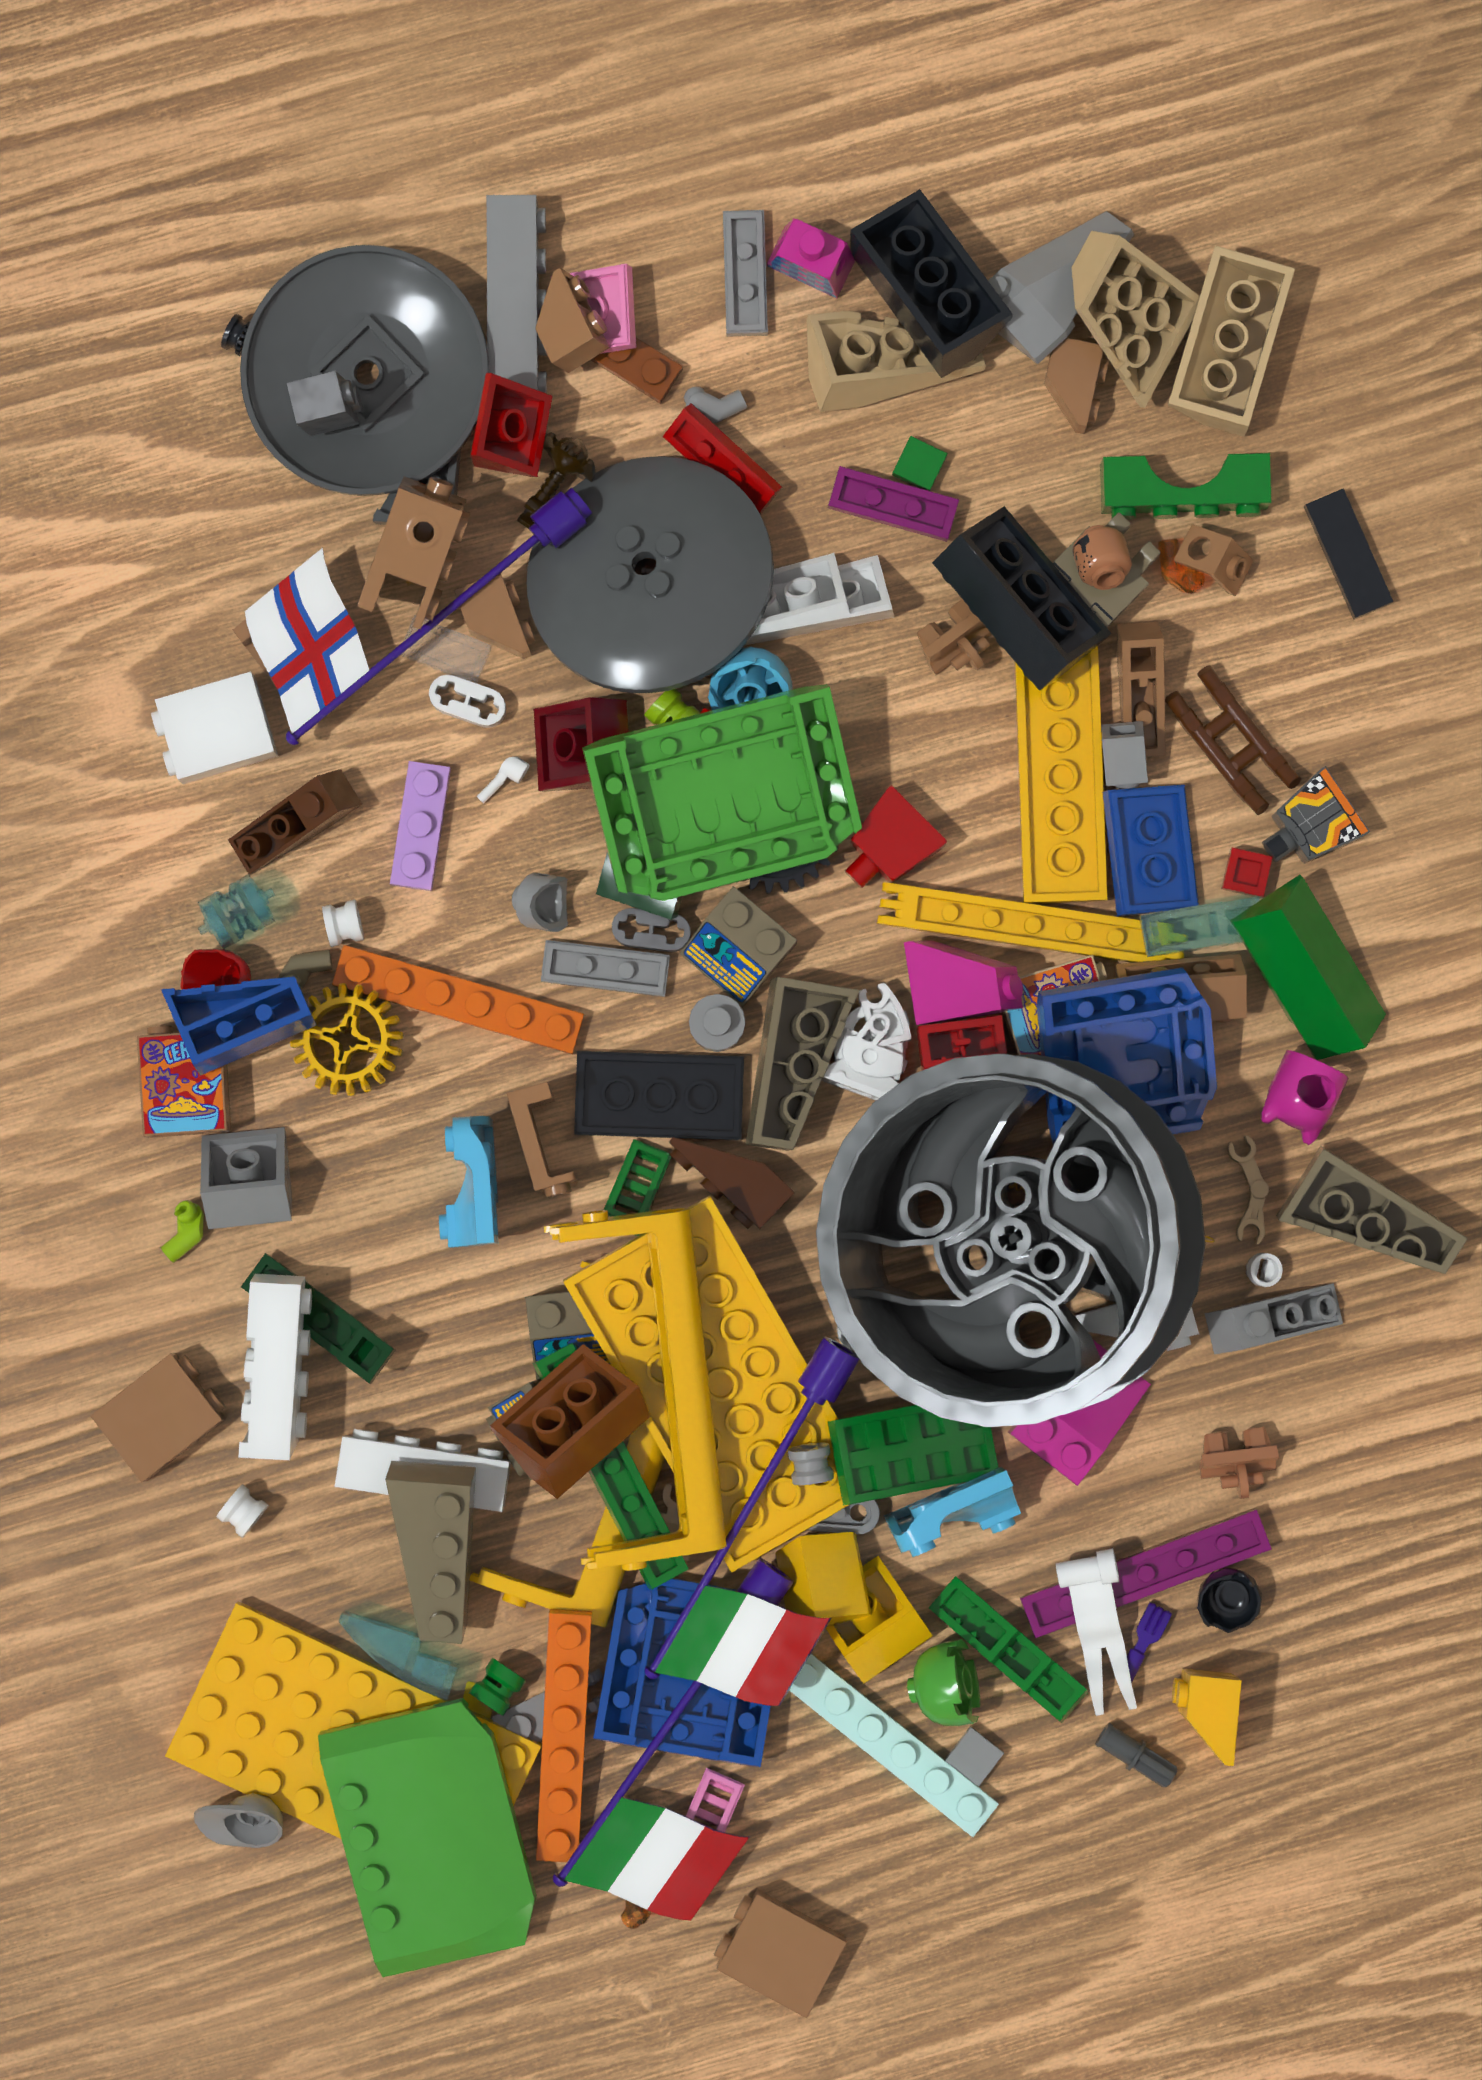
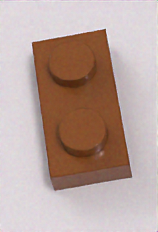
(642, 369)

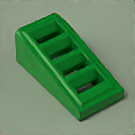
(647, 1153)

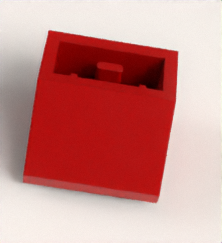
(960, 1039)

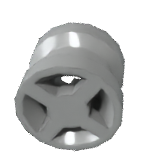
(810, 1463)

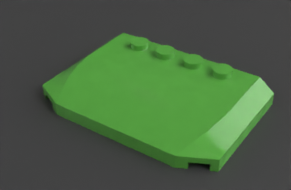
(724, 794)
(429, 1836)

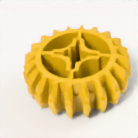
(342, 1059)

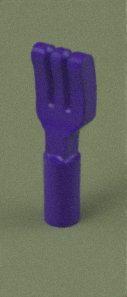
(1148, 1631)

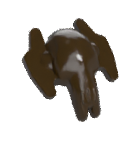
(568, 458)

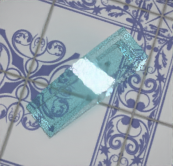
(1192, 927)
(400, 1654)

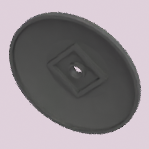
(354, 311)
(683, 615)

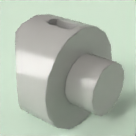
(541, 902)
(717, 1023)

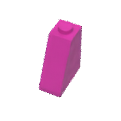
(958, 984)

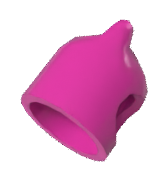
(1303, 1094)

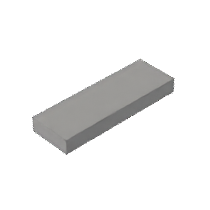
(745, 273)
(605, 968)

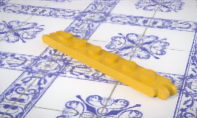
(1016, 923)

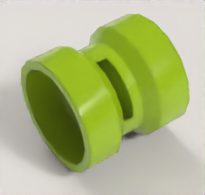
(669, 708)

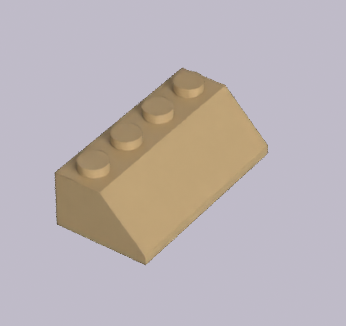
(1230, 340)

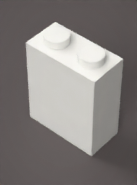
(214, 728)

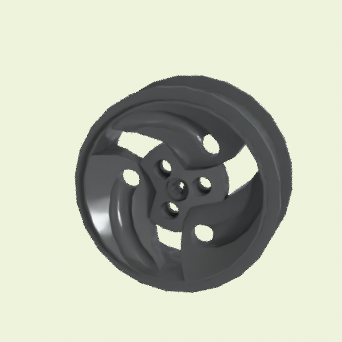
(966, 1351)

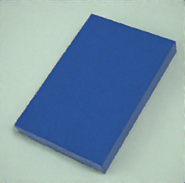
(1150, 849)

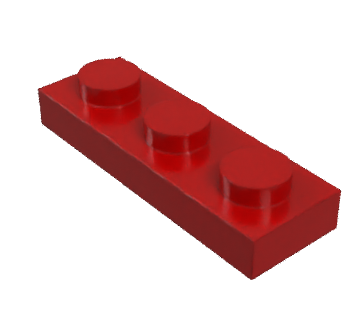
(705, 443)

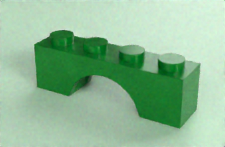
(1134, 488)

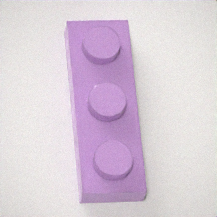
(420, 826)

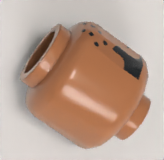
(1102, 557)

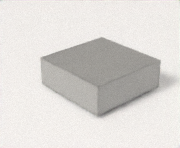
(974, 1756)

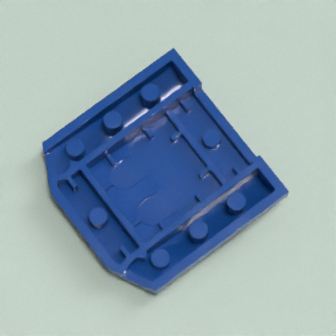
(1141, 1031)
(637, 1707)

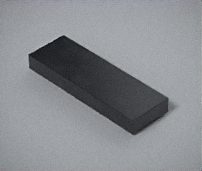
(1348, 554)

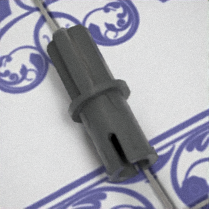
(1136, 1755)

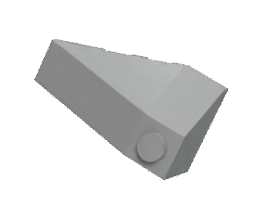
(1041, 289)

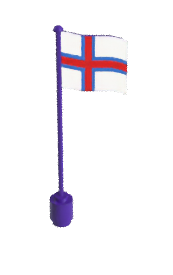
(315, 646)

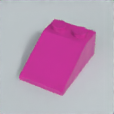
(1079, 1438)

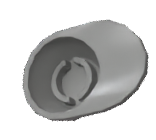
(244, 1822)

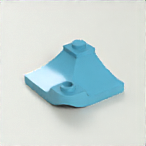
(474, 1214)
(981, 1500)

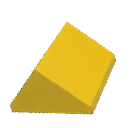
(825, 1577)

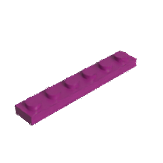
(1158, 1569)

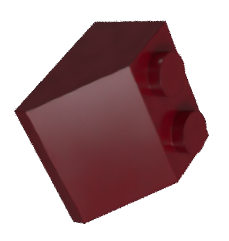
(565, 730)

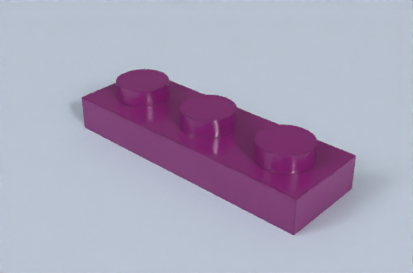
(893, 503)

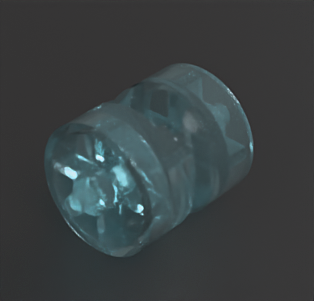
(236, 911)

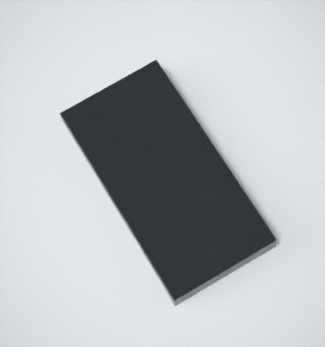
(659, 1095)

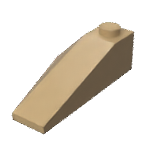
(867, 361)

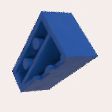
(237, 1019)

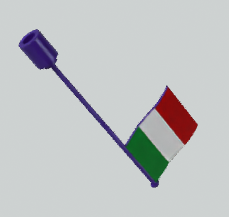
(733, 1636)
(651, 1850)

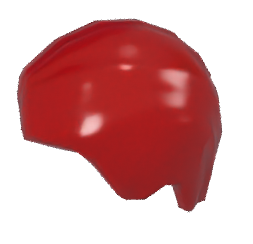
(213, 967)

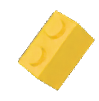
(886, 1635)
(1211, 1708)

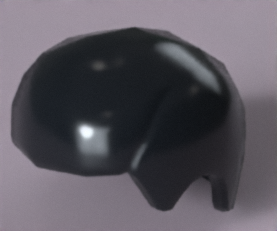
(1229, 1600)

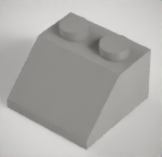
(245, 1178)

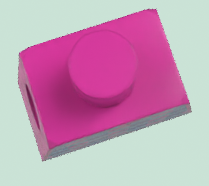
(812, 257)

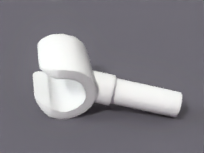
(511, 768)

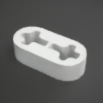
(471, 691)

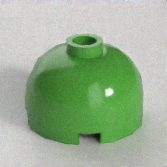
(945, 1684)

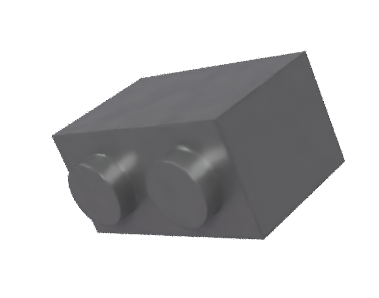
(324, 403)

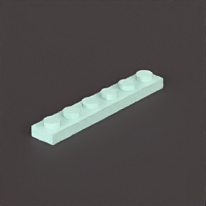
(893, 1746)

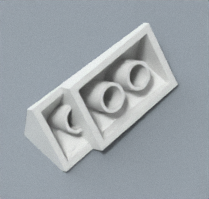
(823, 597)

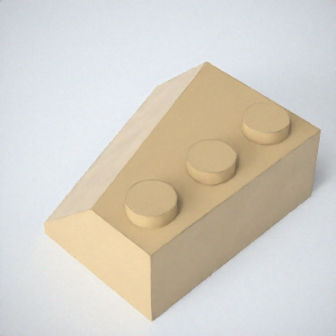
(1131, 309)

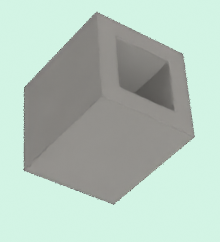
(1124, 754)

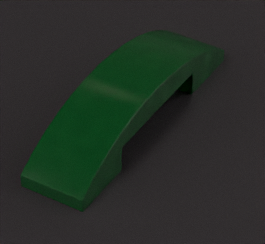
(335, 1328)

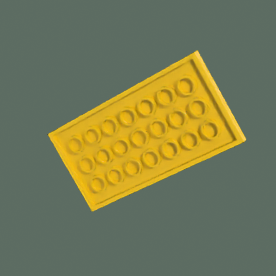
(749, 1371)
(271, 1697)

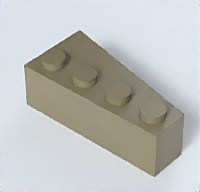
(1358, 1209)

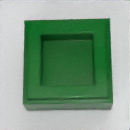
(919, 464)

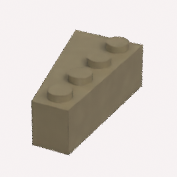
(794, 1054)
(434, 1534)

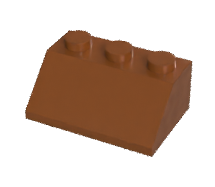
(571, 1420)

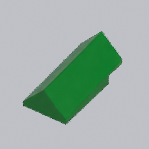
(1310, 970)

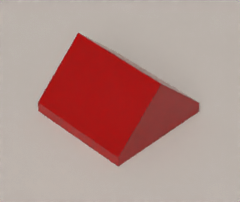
(510, 427)

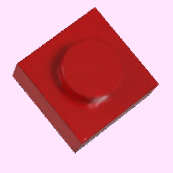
(1246, 872)

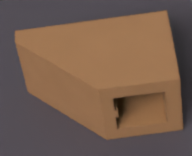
(568, 324)
(1072, 379)
(493, 618)

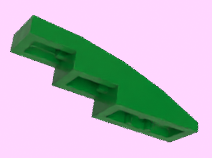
(1008, 1649)

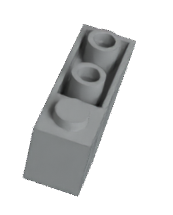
(1273, 1319)

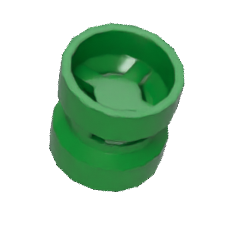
(492, 1695)

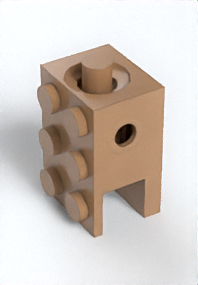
(418, 542)

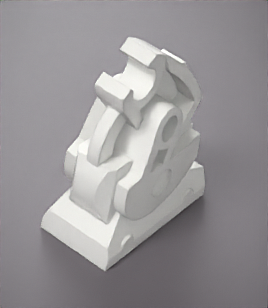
(875, 1056)

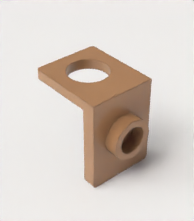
(1225, 562)

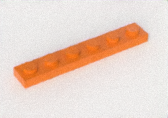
(459, 999)
(563, 1734)

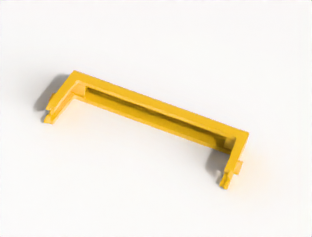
(684, 1385)
(597, 1587)

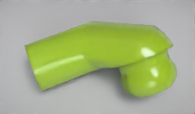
(189, 1230)

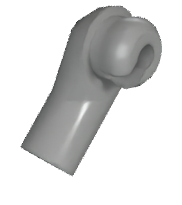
(713, 407)

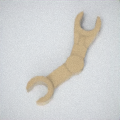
(1257, 1187)

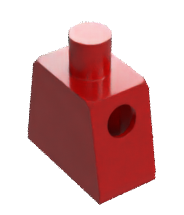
(892, 840)

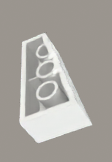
(275, 1366)

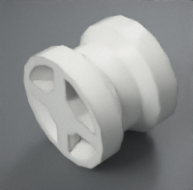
(343, 923)
(242, 1511)

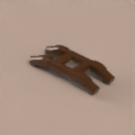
(1257, 747)

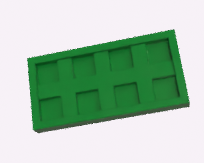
(906, 1453)

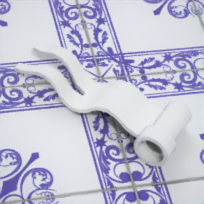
(1097, 1621)

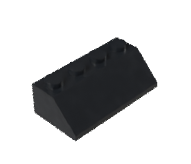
(929, 282)
(1021, 597)

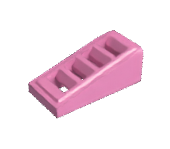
(723, 1783)

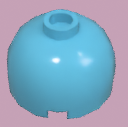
(747, 677)

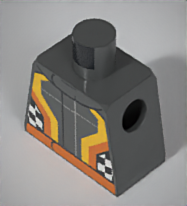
(1315, 821)

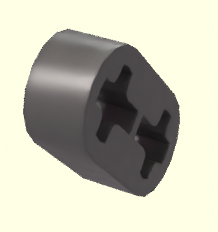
(650, 940)

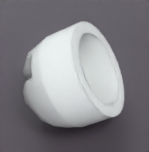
(1270, 1272)

